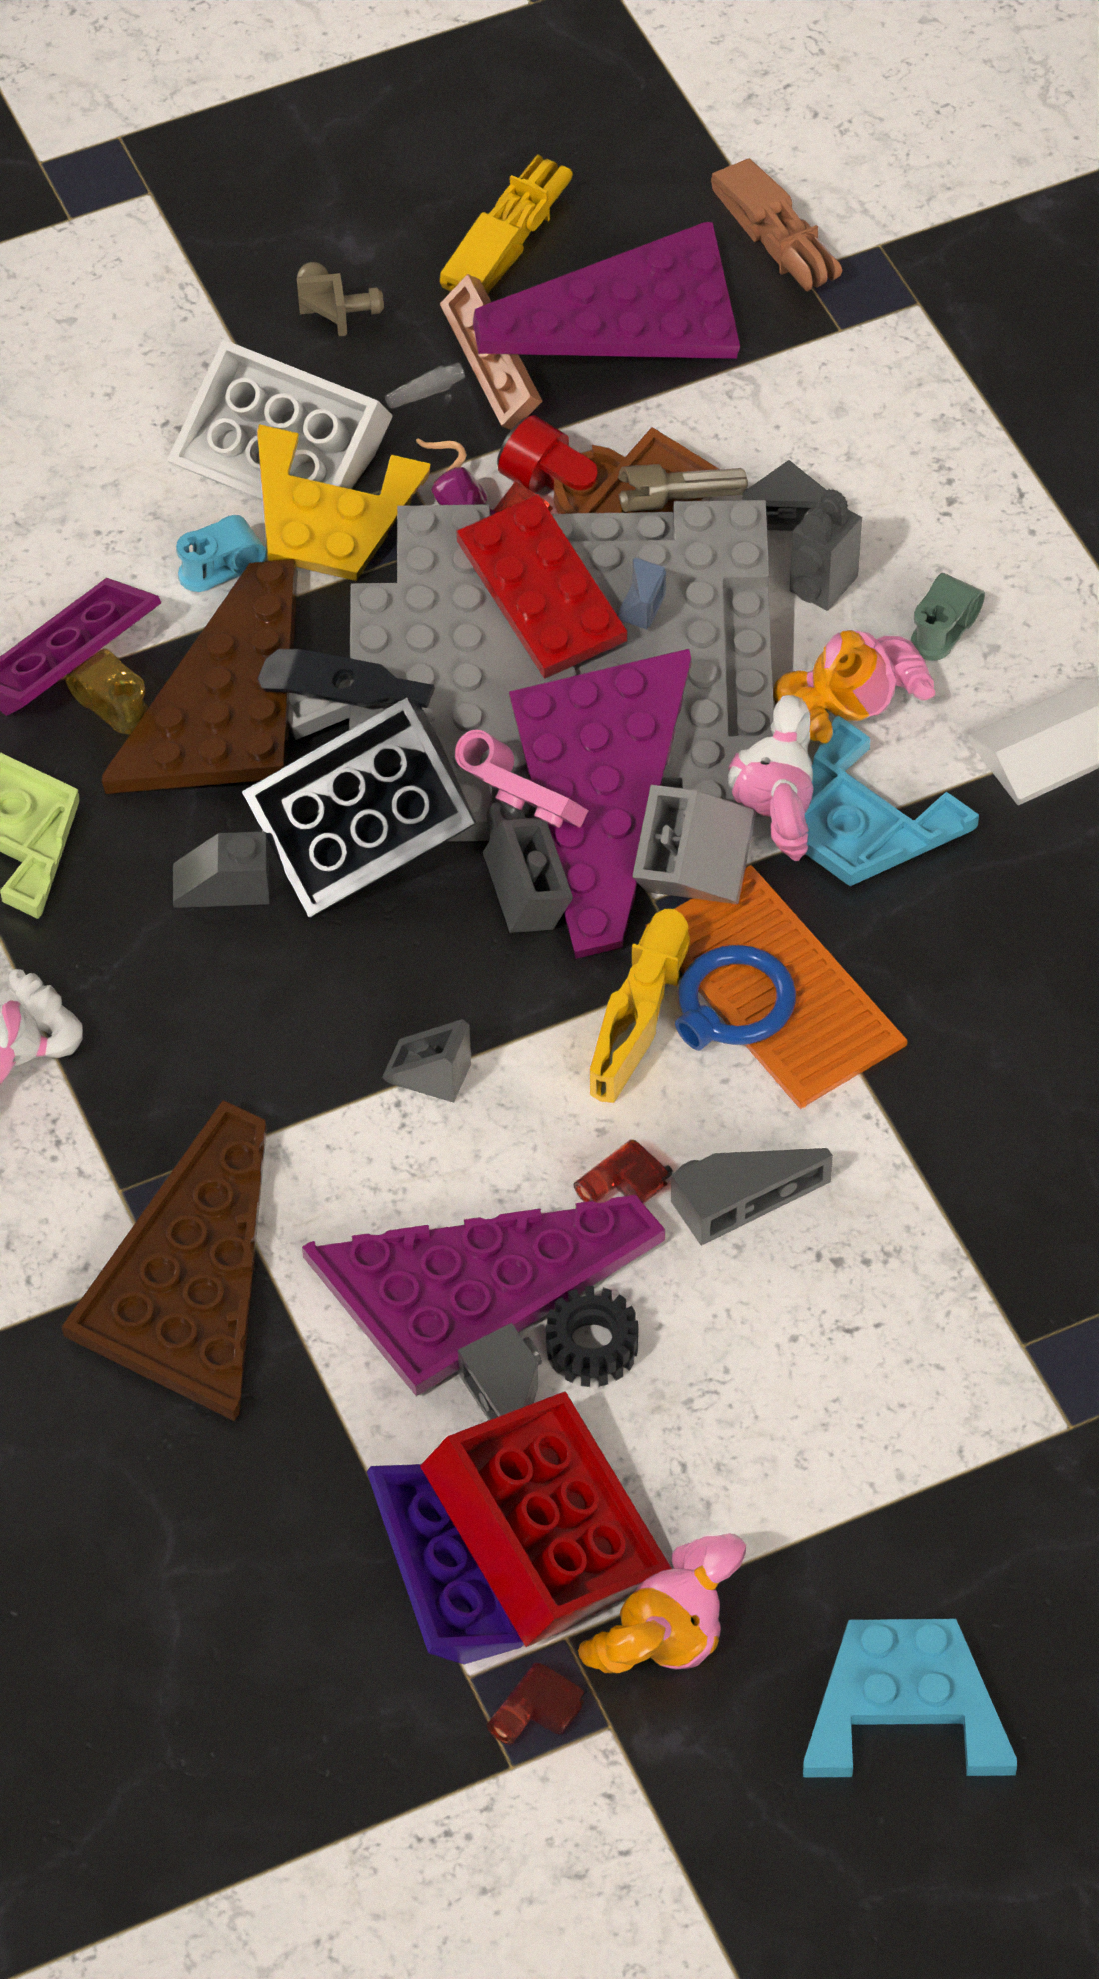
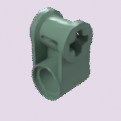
(945, 615)

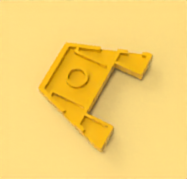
(326, 524)

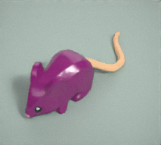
(457, 484)

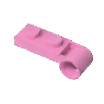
(512, 788)

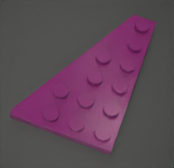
(603, 747)

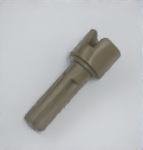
(656, 486)

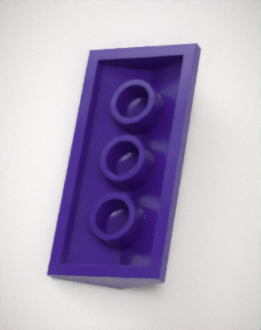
(444, 1583)

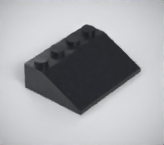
(361, 806)

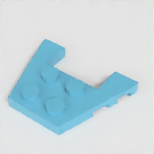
(860, 832)
(906, 1676)

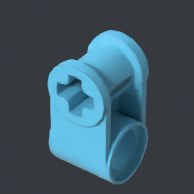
(221, 550)

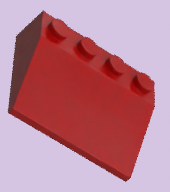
(543, 1516)

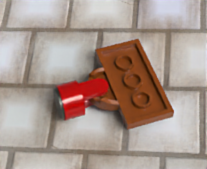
(589, 480)

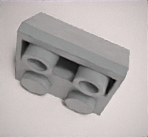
(693, 845)

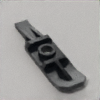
(321, 674)

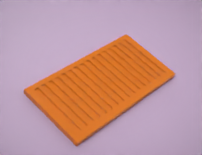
(834, 1022)

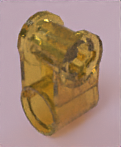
(109, 690)

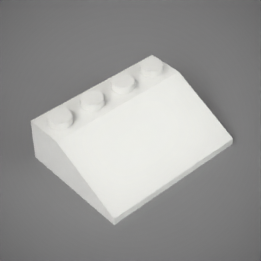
(246, 389)

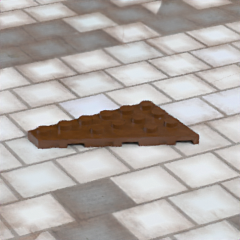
(212, 713)
(183, 1275)

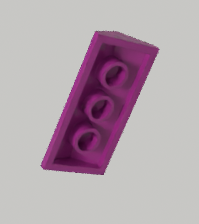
(69, 640)

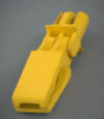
(498, 236)
(639, 1000)

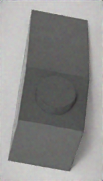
(742, 1186)

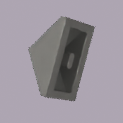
(787, 495)
(432, 1061)

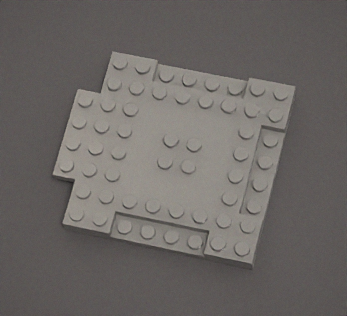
(451, 633)

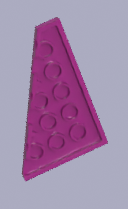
(636, 304)
(445, 1287)

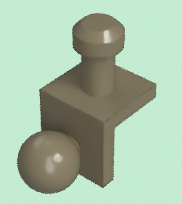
(324, 295)

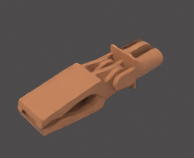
(768, 217)

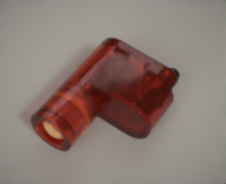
(628, 1170)
(539, 1697)

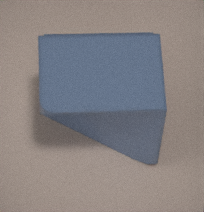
(644, 595)

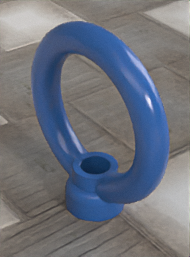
(701, 1024)

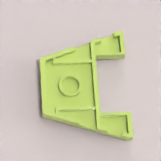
(33, 830)

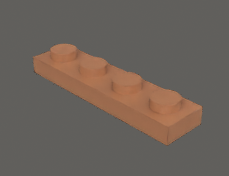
(500, 375)

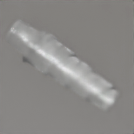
(426, 385)

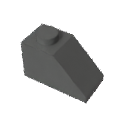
(224, 872)
(500, 1371)

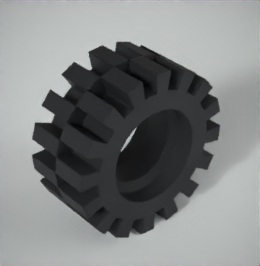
(592, 1311)

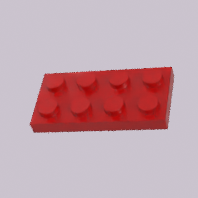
(541, 586)

